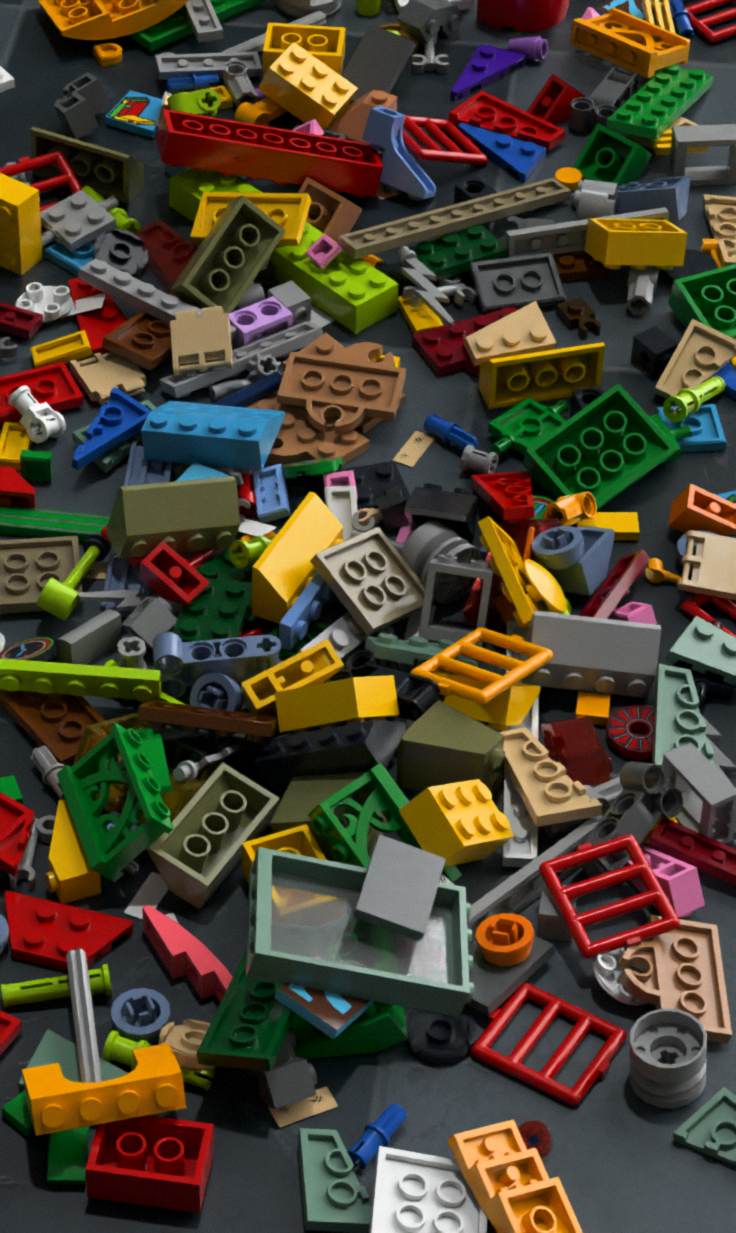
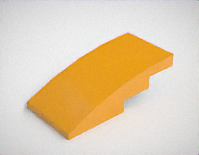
(512, 1181)

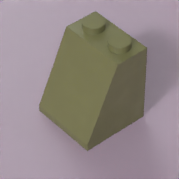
(449, 749)
(306, 793)

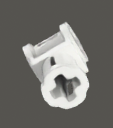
(37, 416)

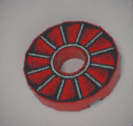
(620, 730)

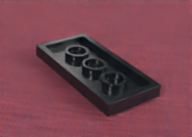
(369, 479)

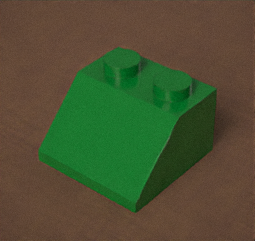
(611, 158)

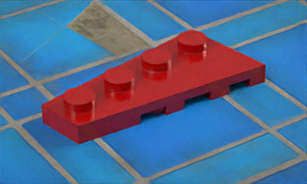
(503, 118)
(98, 321)

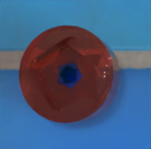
(536, 1135)

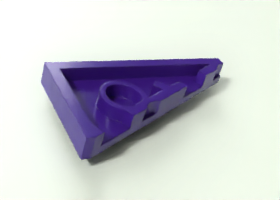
(484, 68)

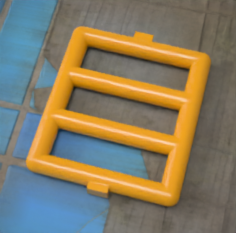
(496, 683)

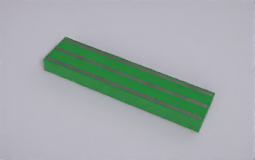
(49, 523)

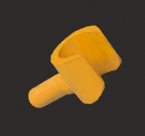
(710, 247)
(656, 573)

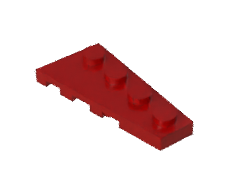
(506, 494)

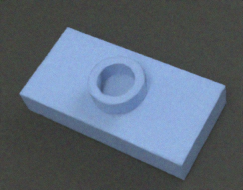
(271, 493)

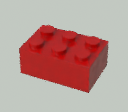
(151, 1162)

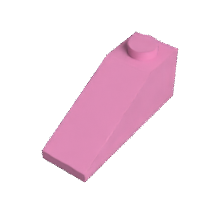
(677, 879)

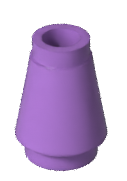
(533, 47)

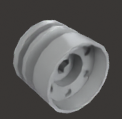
(434, 540)
(668, 1058)

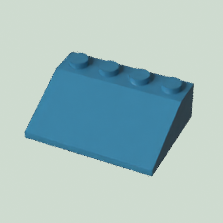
(211, 434)

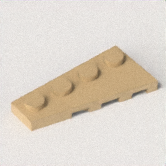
(722, 222)
(544, 783)

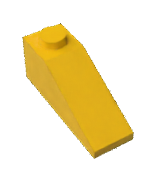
(302, 670)
(68, 865)

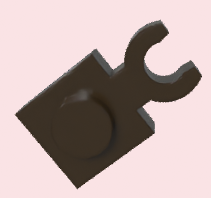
(578, 314)

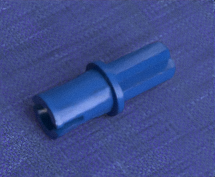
(681, 19)
(191, 83)
(449, 432)
(377, 1135)

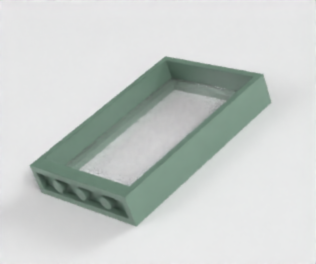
(308, 937)

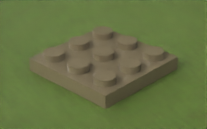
(29, 565)
(371, 580)

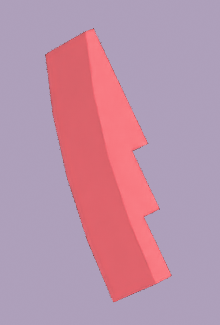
(185, 954)

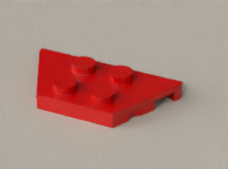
(15, 831)
(47, 930)

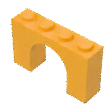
(64, 1105)

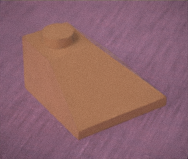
(355, 116)
(329, 210)

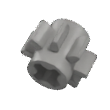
(261, 367)

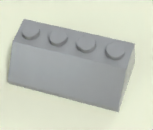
(594, 654)

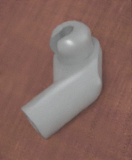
(226, 388)

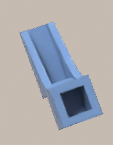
(400, 169)

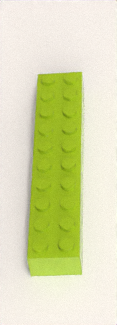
(344, 290)

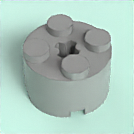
(595, 199)

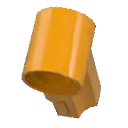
(259, 113)
(572, 508)

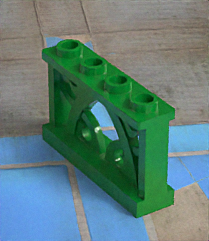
(384, 798)
(115, 848)

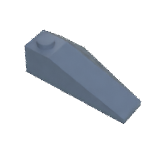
(663, 192)
(591, 568)

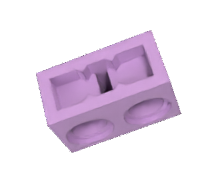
(260, 321)

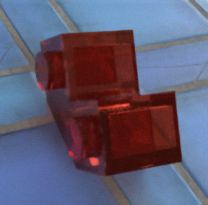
(578, 749)

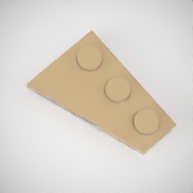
(512, 335)
(696, 359)

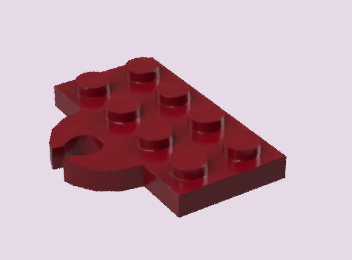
(445, 348)

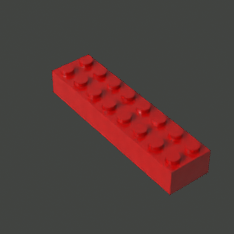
(267, 153)

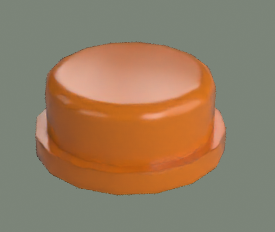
(505, 939)

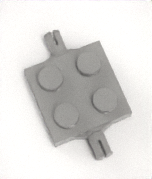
(77, 220)

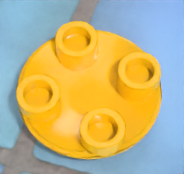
(543, 586)

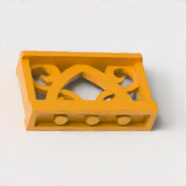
(629, 42)

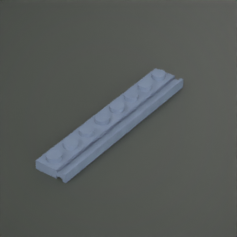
(120, 573)

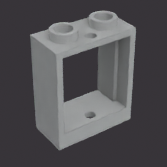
(703, 136)
(449, 565)
(716, 814)

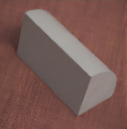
(90, 639)

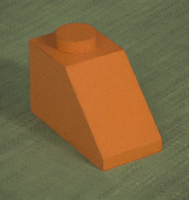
(702, 510)

